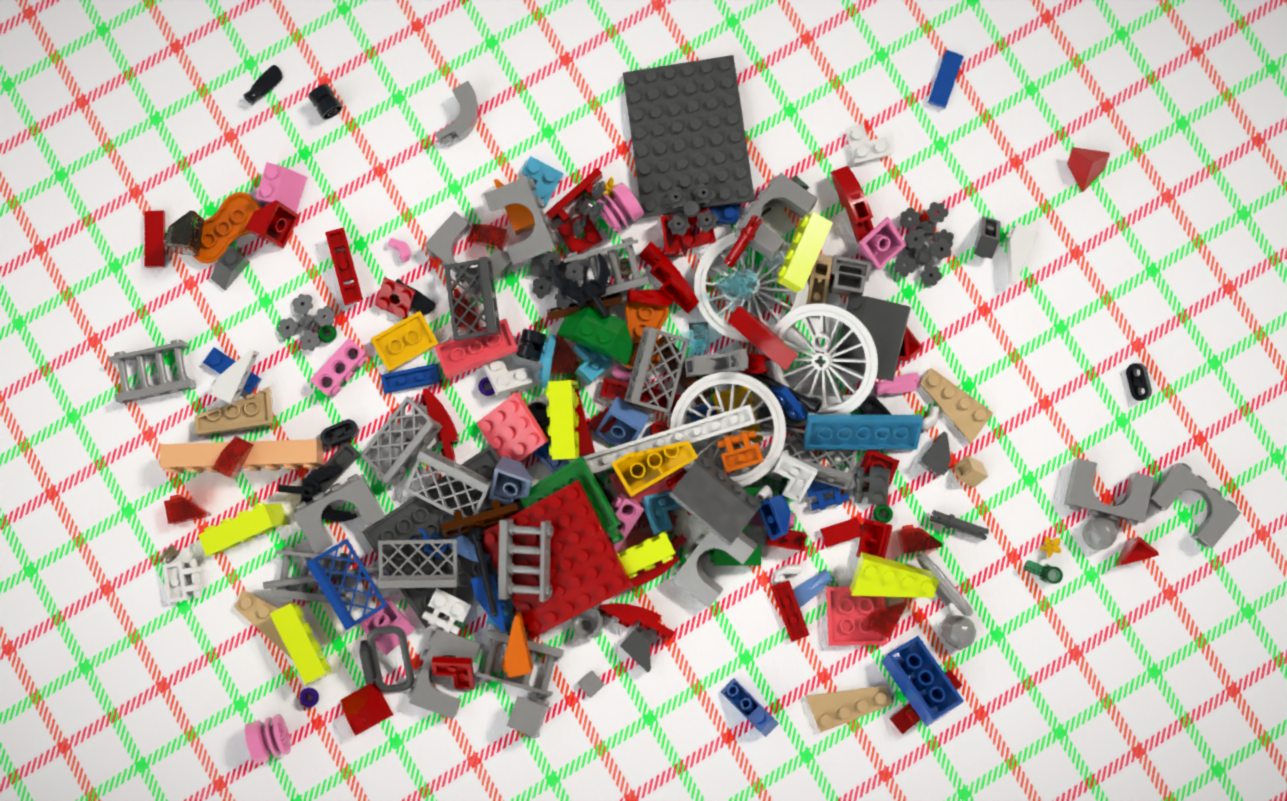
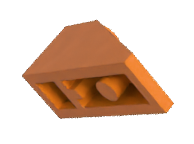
(519, 215)
(517, 655)

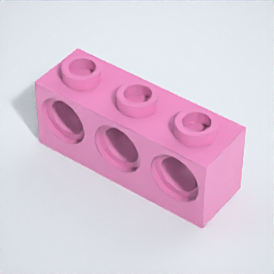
(329, 369)
(627, 518)

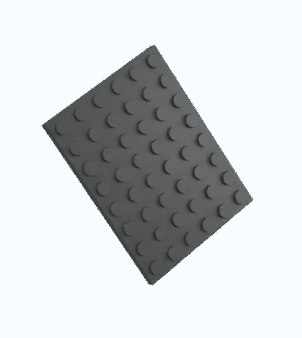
(688, 133)
(416, 514)

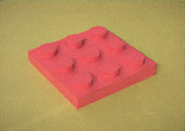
(512, 429)
(848, 617)

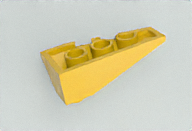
(648, 467)

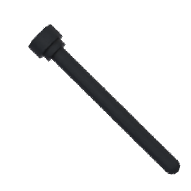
(812, 403)
(475, 536)

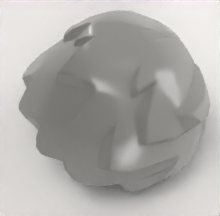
(1099, 533)
(588, 624)
(958, 631)

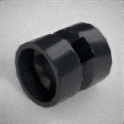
(324, 100)
(531, 345)
(539, 411)

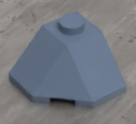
(510, 481)

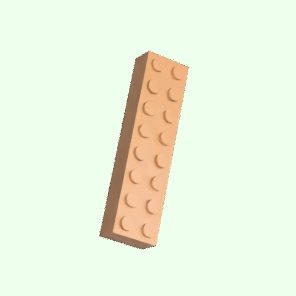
(264, 454)

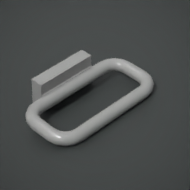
(945, 590)

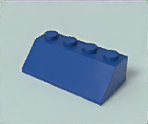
(922, 681)

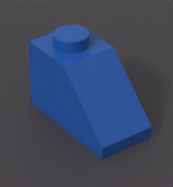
(775, 516)

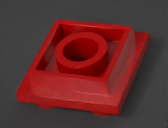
(591, 237)
(692, 240)
(388, 302)
(876, 458)

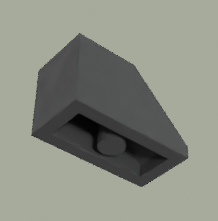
(987, 237)
(228, 268)
(937, 456)
(638, 648)

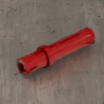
(747, 234)

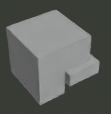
(849, 275)
(528, 715)

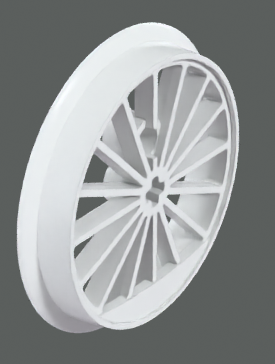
(714, 251)
(831, 404)
(770, 453)

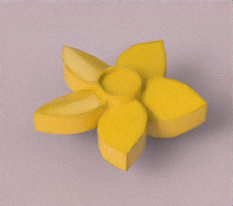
(609, 186)
(1052, 545)

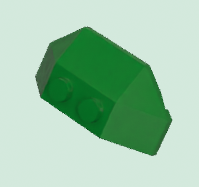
(601, 335)

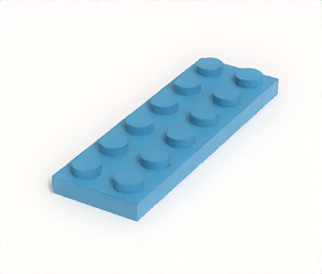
(862, 432)

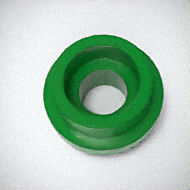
(321, 331)
(889, 514)

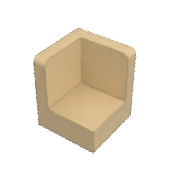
(970, 471)

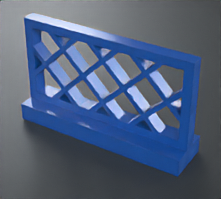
(331, 593)

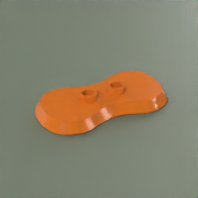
(226, 226)
(642, 316)

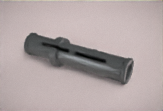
(950, 521)

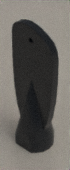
(264, 84)
(420, 301)

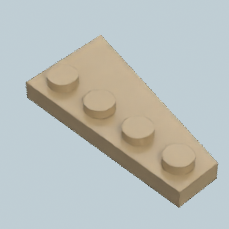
(962, 409)
(248, 413)
(258, 613)
(844, 706)

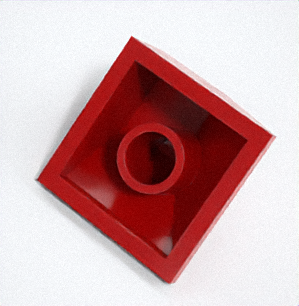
(273, 223)
(365, 708)

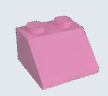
(281, 185)
(881, 244)
(388, 616)

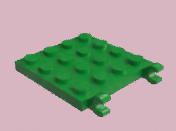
(569, 474)

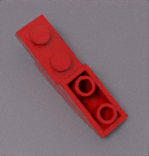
(854, 201)
(438, 413)
(644, 577)
(630, 614)

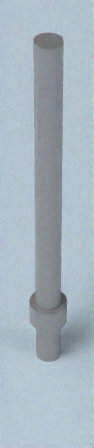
(310, 578)

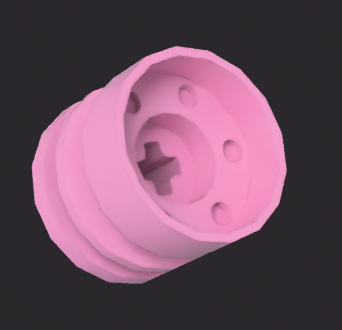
(621, 206)
(265, 739)

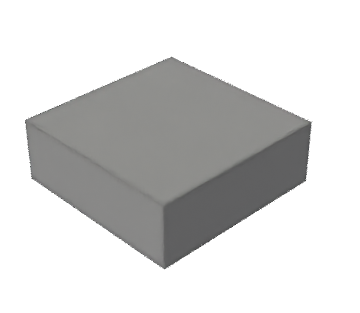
(591, 684)

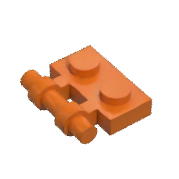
(743, 456)

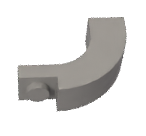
(467, 116)
(710, 364)

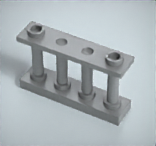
(619, 283)
(164, 386)
(507, 567)
(302, 592)
(553, 653)

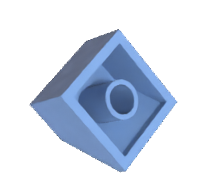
(626, 426)

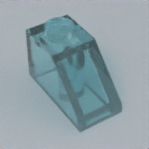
(738, 283)
(699, 339)

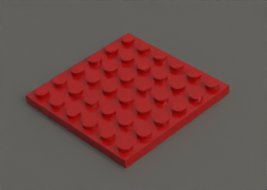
(581, 560)

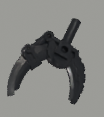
(589, 291)
(311, 487)

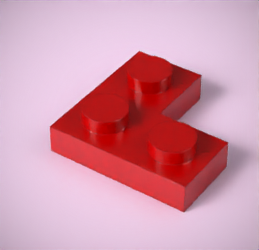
(458, 667)

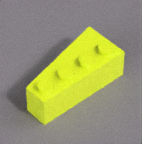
(803, 251)
(563, 419)
(242, 528)
(647, 554)
(891, 579)
(301, 643)

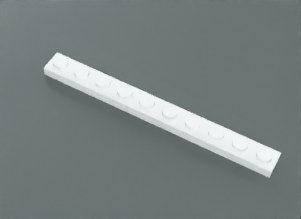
(689, 432)

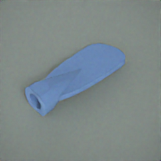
(467, 549)
(812, 587)

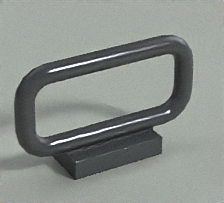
(370, 660)

